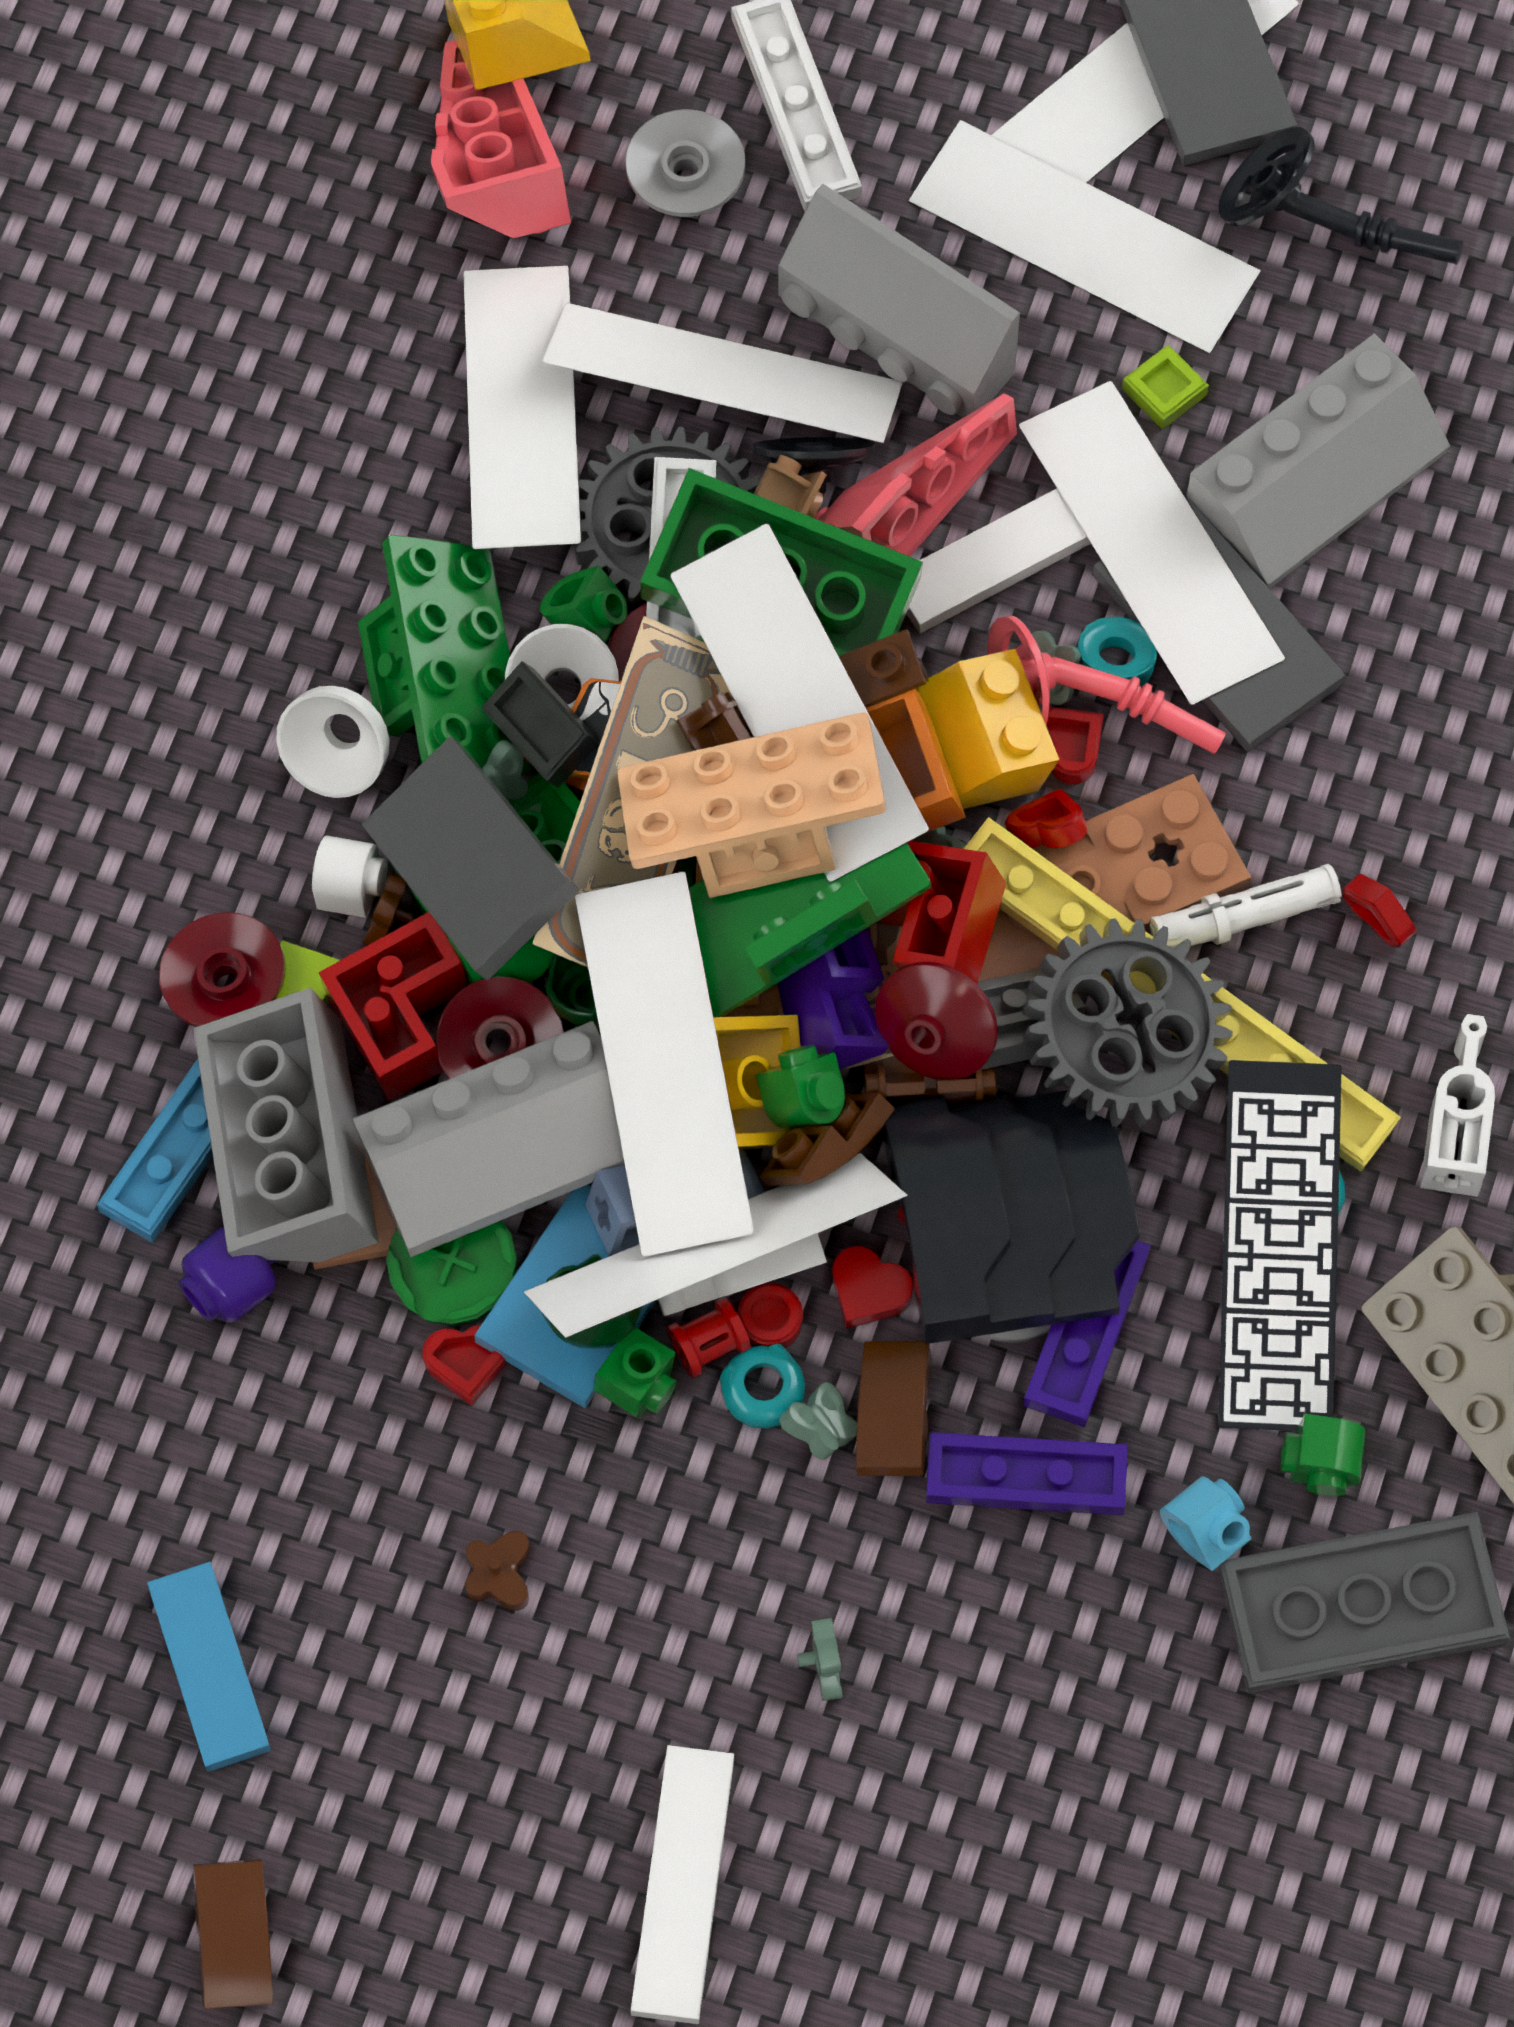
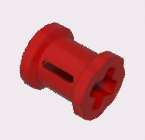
(708, 1337)

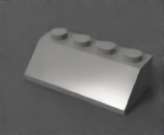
(898, 305)
(1320, 461)
(285, 1132)
(494, 1139)

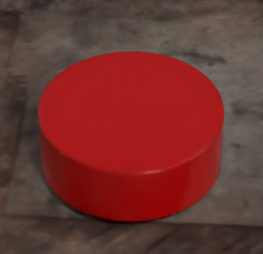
(771, 1315)

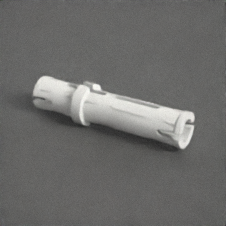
(1221, 917)

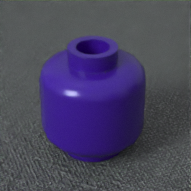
(223, 1283)

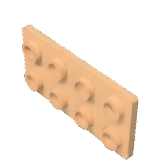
(753, 804)

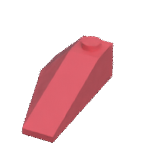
(495, 154)
(918, 489)

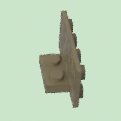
(1455, 1335)

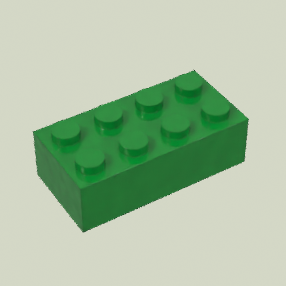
(849, 580)

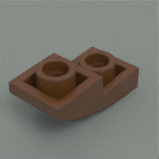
(817, 1151)
(893, 1408)
(233, 1934)

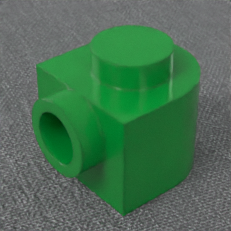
(586, 601)
(802, 1088)
(637, 1374)
(1324, 1454)

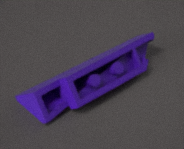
(833, 1002)

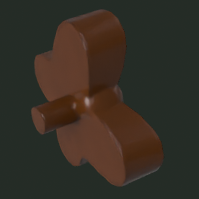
(388, 909)
(497, 1570)

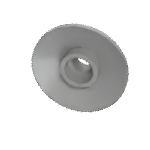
(682, 142)

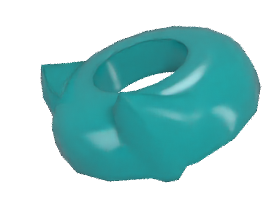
(1123, 634)
(759, 1412)

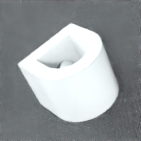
(347, 876)

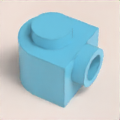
(1207, 1521)

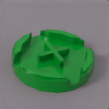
(457, 1279)

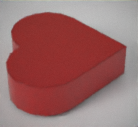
(1076, 741)
(1048, 821)
(1379, 909)
(868, 1287)
(461, 1363)

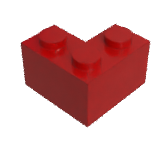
(953, 917)
(384, 993)

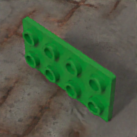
(437, 645)
(778, 928)

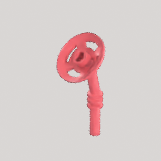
(1046, 671)

